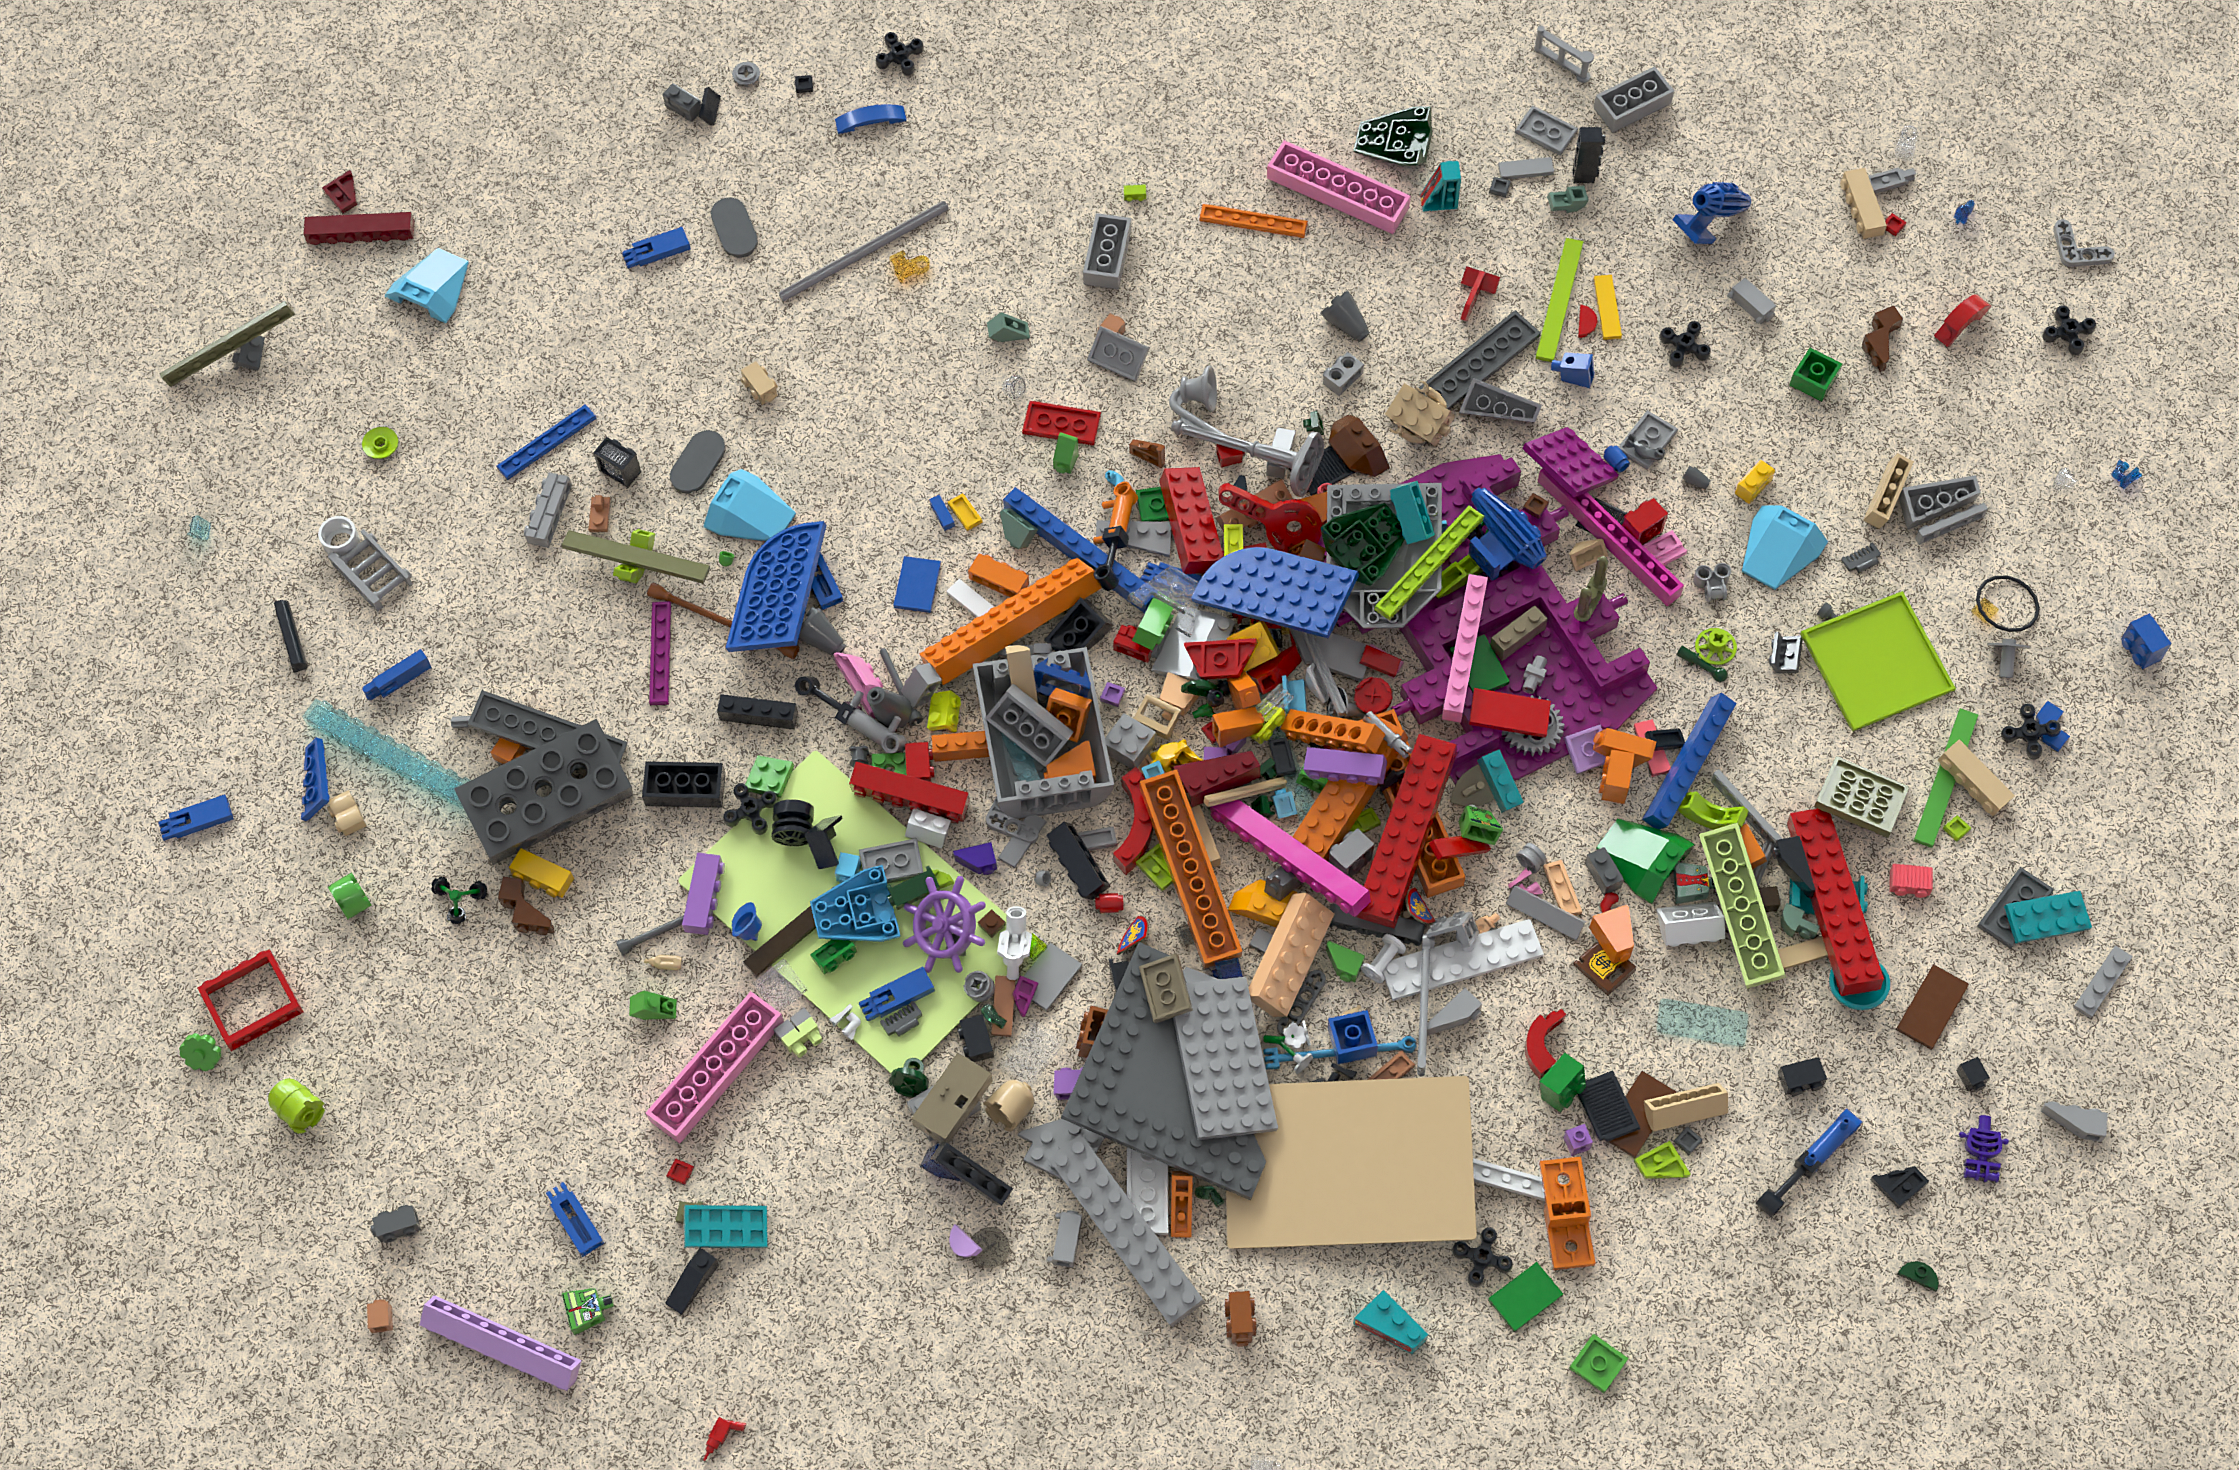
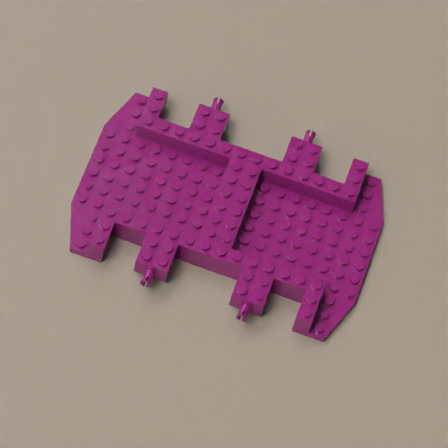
(1577, 675)

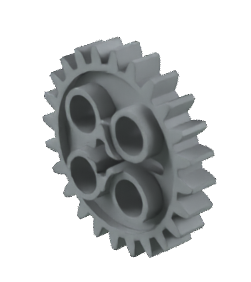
(1529, 744)

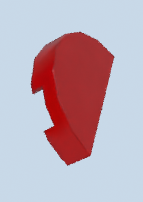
(1587, 321)

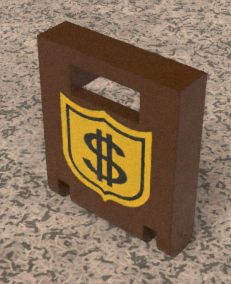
(1598, 968)

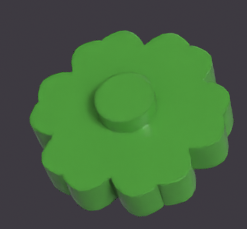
(200, 1052)

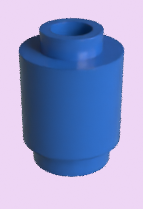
(1616, 458)

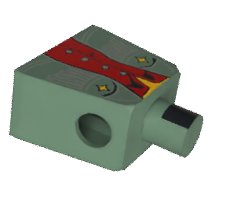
(1691, 883)

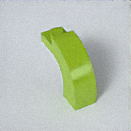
(640, 539)
(1710, 815)

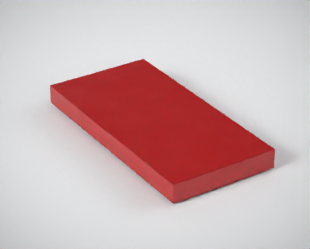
(1050, 419)
(1510, 712)

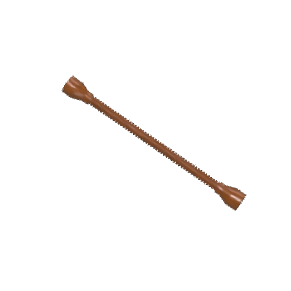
(660, 593)

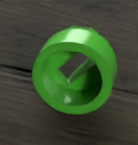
(726, 558)

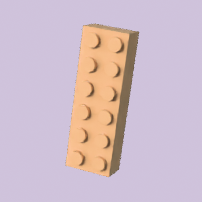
(1289, 954)

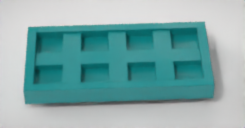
(2048, 917)
(725, 1226)

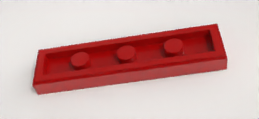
(1457, 847)

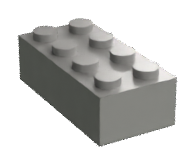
(1633, 99)
(1107, 251)
(1029, 725)

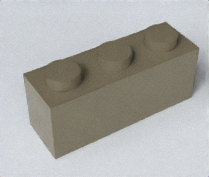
(1518, 633)

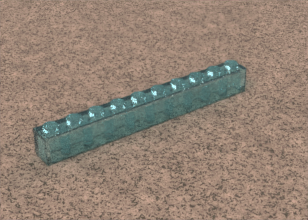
(384, 750)

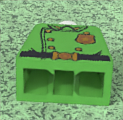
(1479, 825)

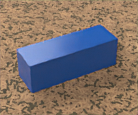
(942, 512)

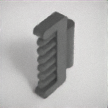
(1865, 561)
(904, 1023)

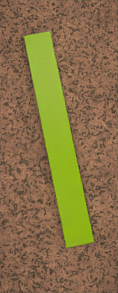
(1559, 300)
(1429, 563)

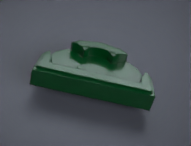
(1198, 687)
(1920, 1274)

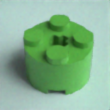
(349, 896)

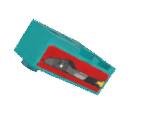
(1442, 188)
(1392, 1323)

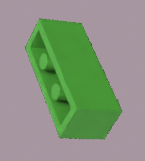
(1154, 624)

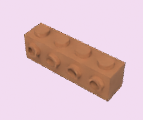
(1272, 494)

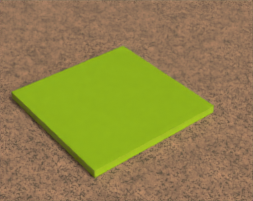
(1877, 661)

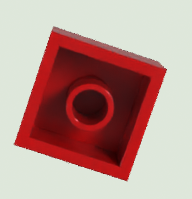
(1646, 521)

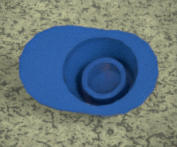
(746, 923)

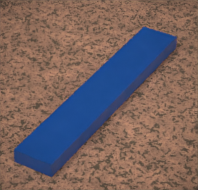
(546, 442)

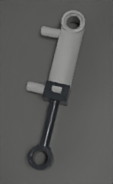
(851, 714)

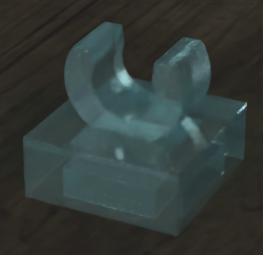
(199, 528)

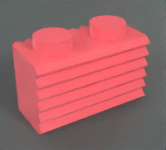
(1911, 880)

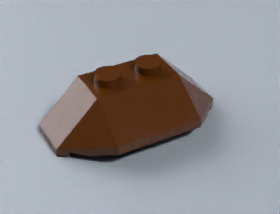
(1357, 447)

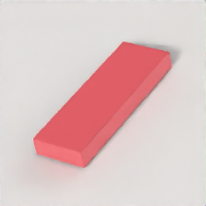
(1659, 763)

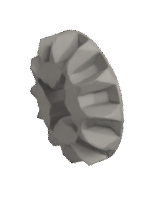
(739, 72)

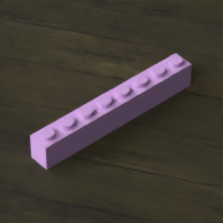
(500, 1343)

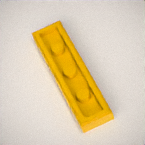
(1607, 307)

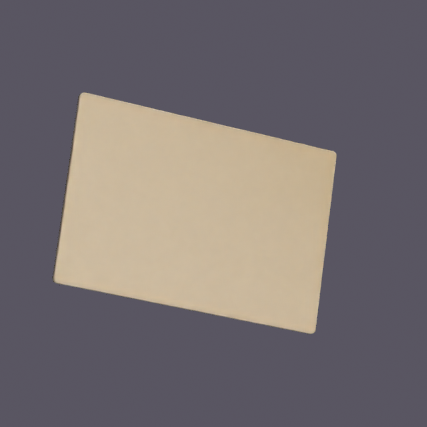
(1362, 1166)

